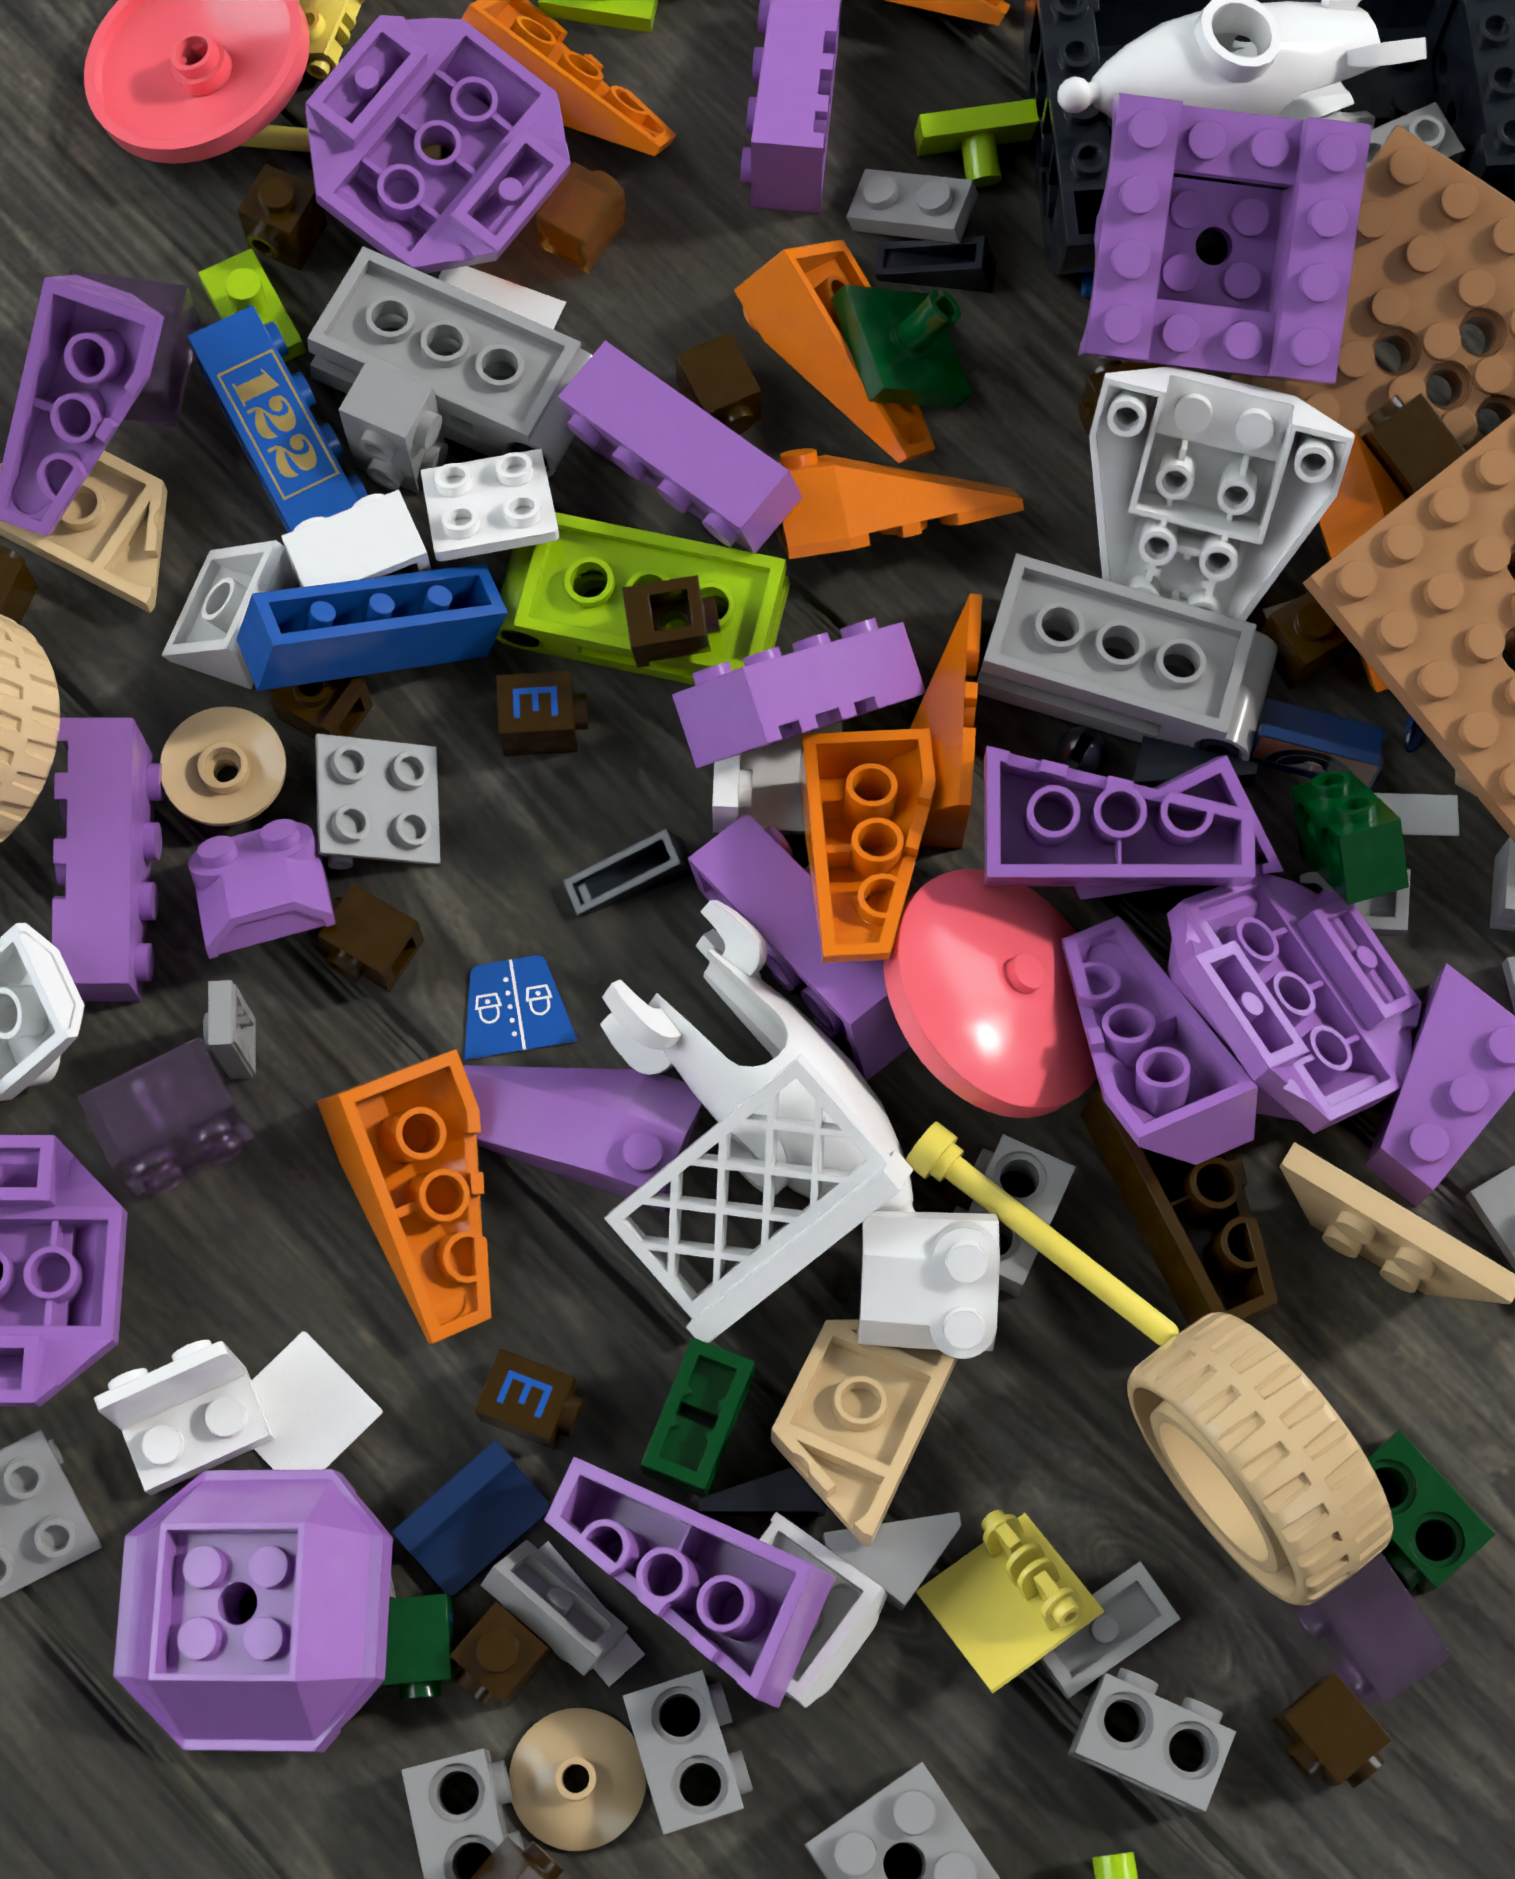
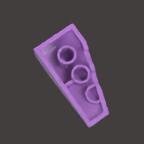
(78, 382)
(1154, 1052)
(586, 1122)

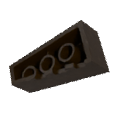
(1191, 1221)

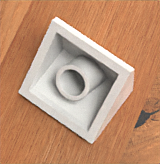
(217, 605)

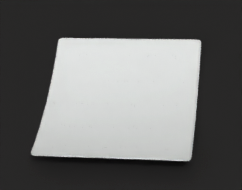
(310, 1407)

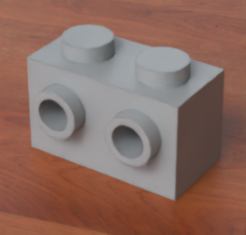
(393, 427)

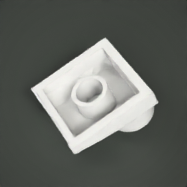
(37, 1010)
(930, 1281)
(845, 1618)

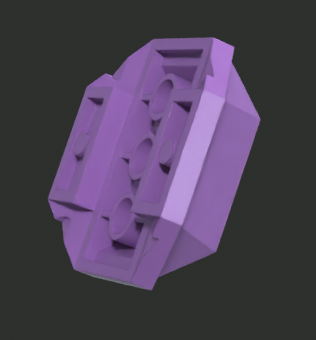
(425, 87)
(1296, 996)
(59, 1269)
(318, 1620)

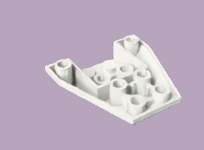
(1207, 484)

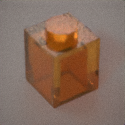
(582, 216)

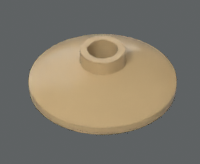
(220, 740)
(614, 1786)

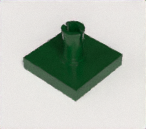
(903, 344)

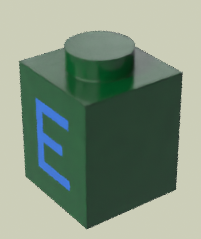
(420, 1646)

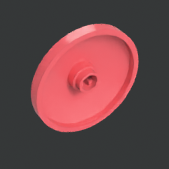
(194, 73)
(989, 995)

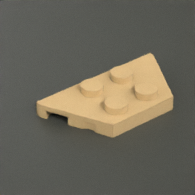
(108, 531)
(1400, 1242)
(858, 1421)

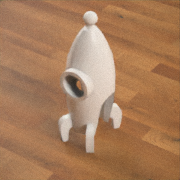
(1285, 72)
(659, 1037)

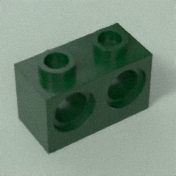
(1349, 836)
(698, 1418)
(1430, 1501)

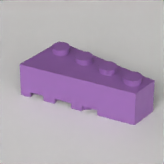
(792, 104)
(678, 449)
(798, 691)
(1097, 830)
(106, 857)
(767, 887)
(713, 1584)

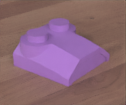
(260, 886)

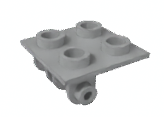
(376, 801)
(38, 1514)

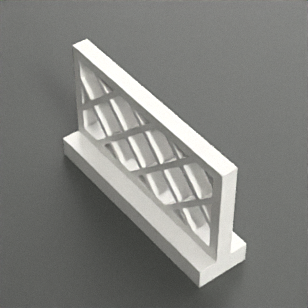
(794, 1244)

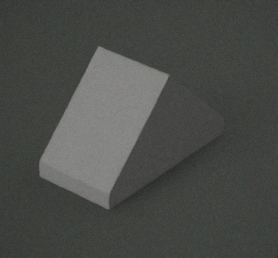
(899, 1554)

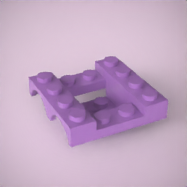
(1288, 264)

